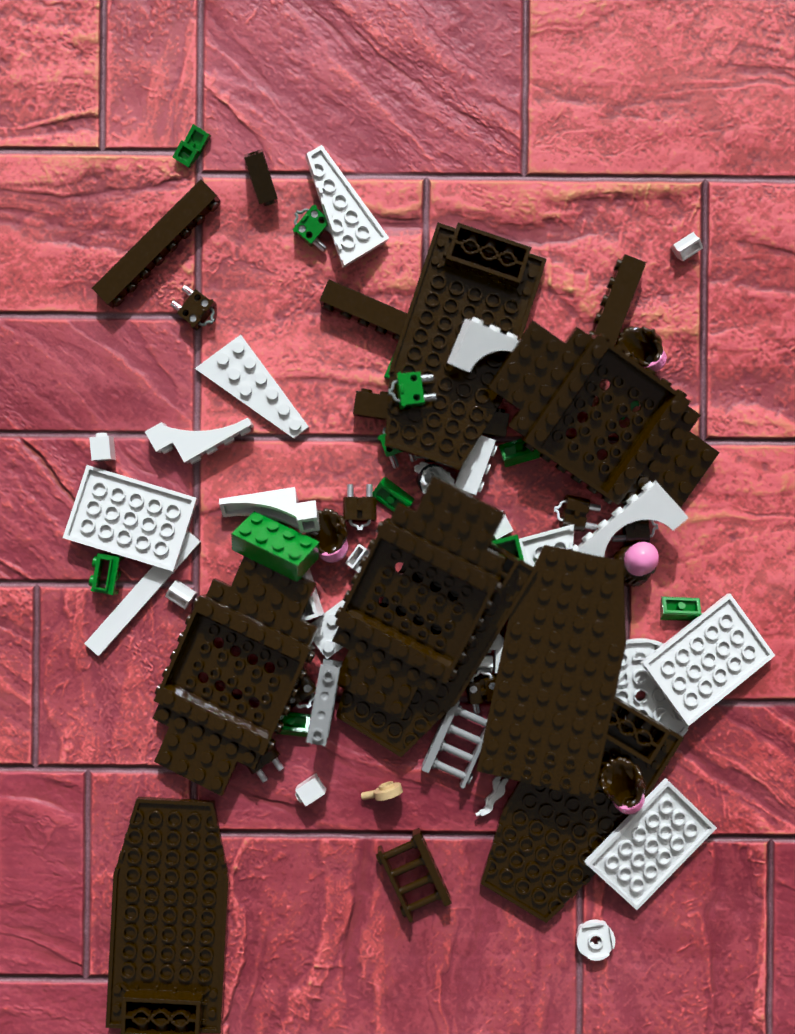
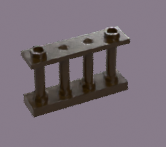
(433, 876)

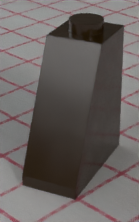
(261, 177)

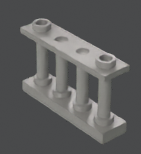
(324, 702)
(439, 744)

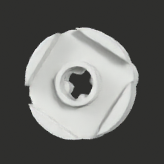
(603, 947)

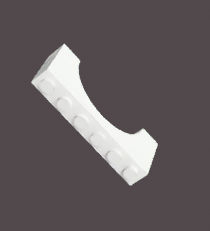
(477, 341)
(650, 504)

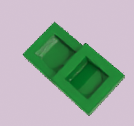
(192, 146)

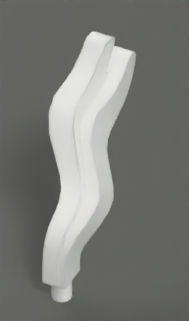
(498, 792)

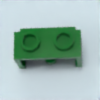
(113, 573)

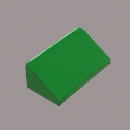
(516, 453)
(390, 494)
(680, 608)
(296, 724)

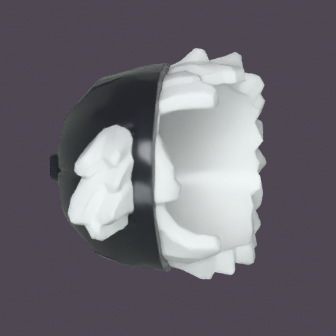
(427, 471)

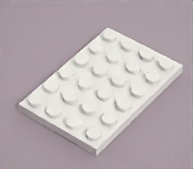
(130, 518)
(707, 659)
(650, 844)

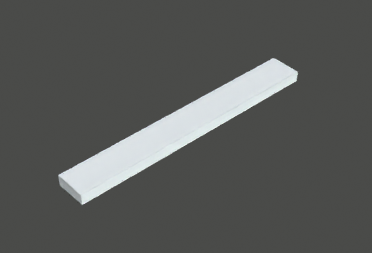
(136, 600)

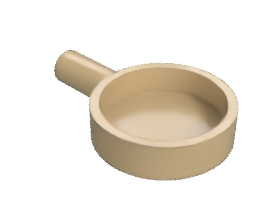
(384, 792)

